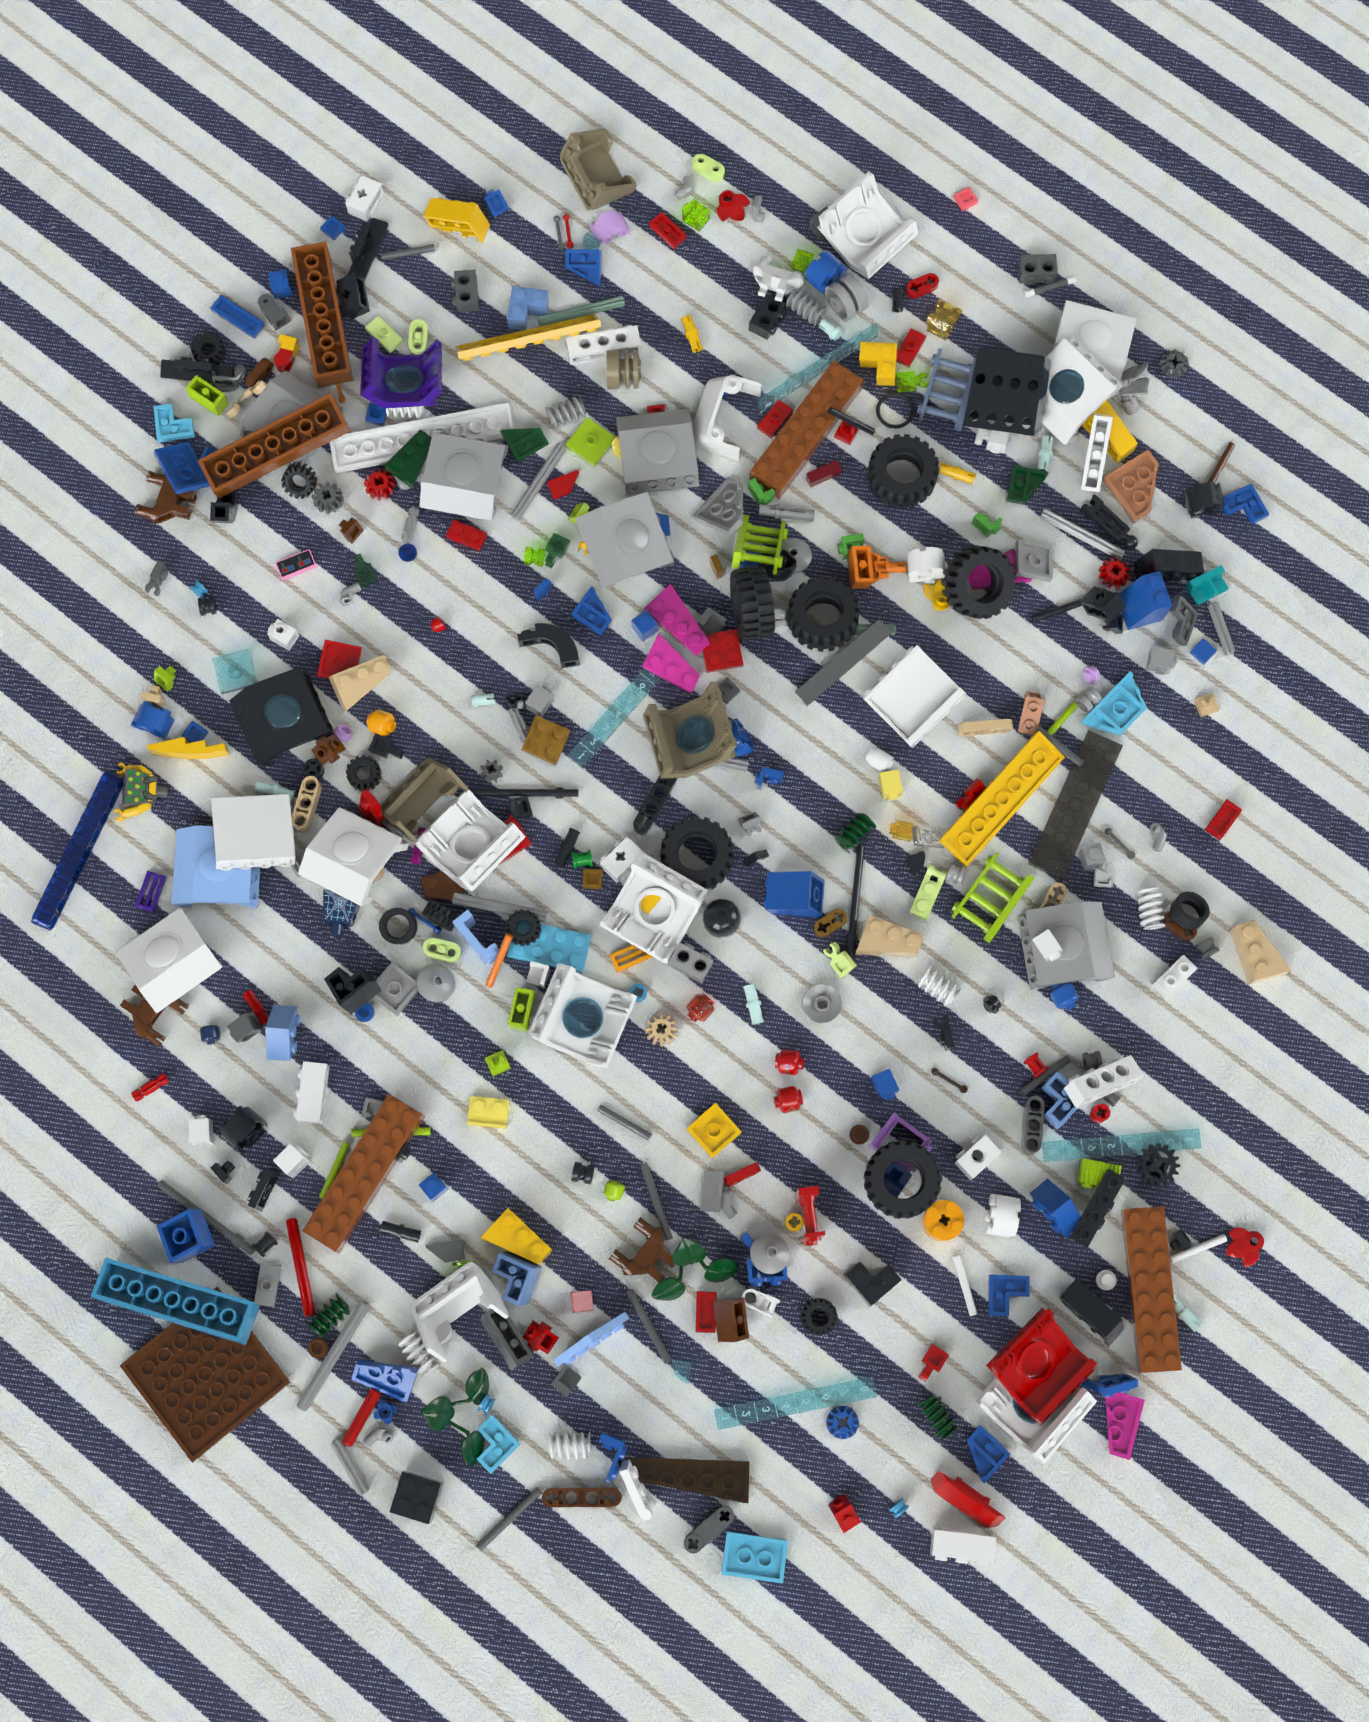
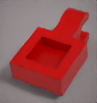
(971, 792)
(933, 1360)

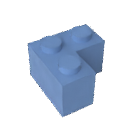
(525, 303)
(281, 1032)
(1063, 1106)
(521, 1275)

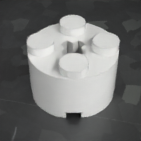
(926, 565)
(1003, 1215)

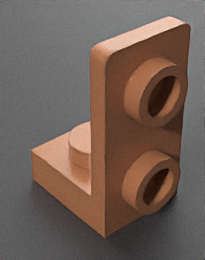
(1031, 712)

